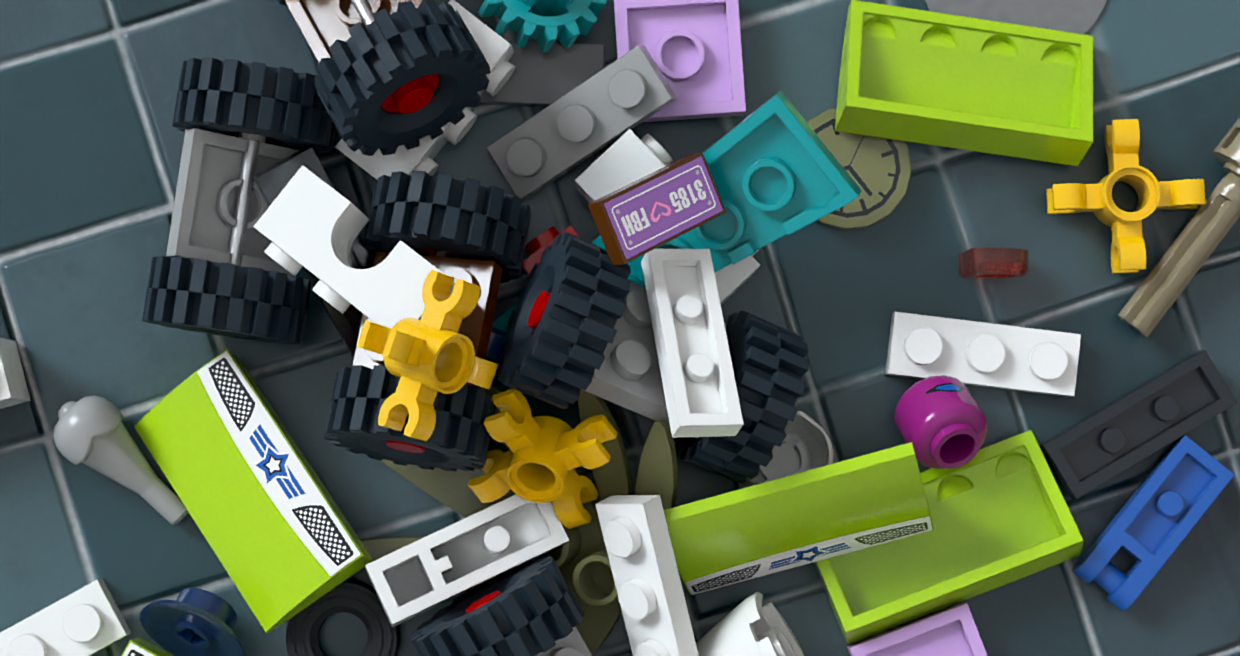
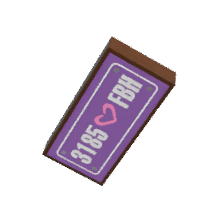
(657, 208)

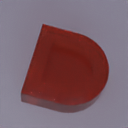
(993, 263)

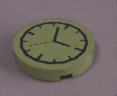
(875, 164)

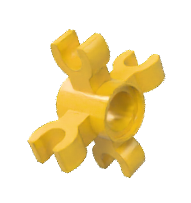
(1122, 150)
(428, 355)
(542, 458)

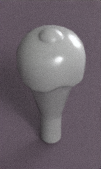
(95, 436)

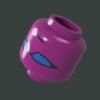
(941, 422)

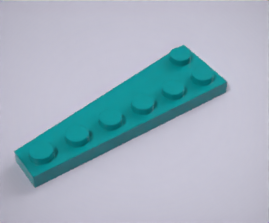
(771, 182)

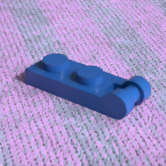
(1154, 521)

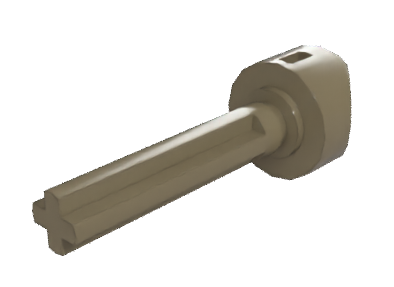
(1192, 245)

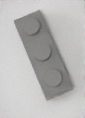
(582, 122)

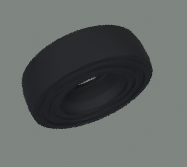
(349, 597)

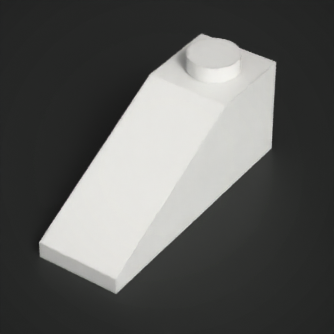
(463, 556)

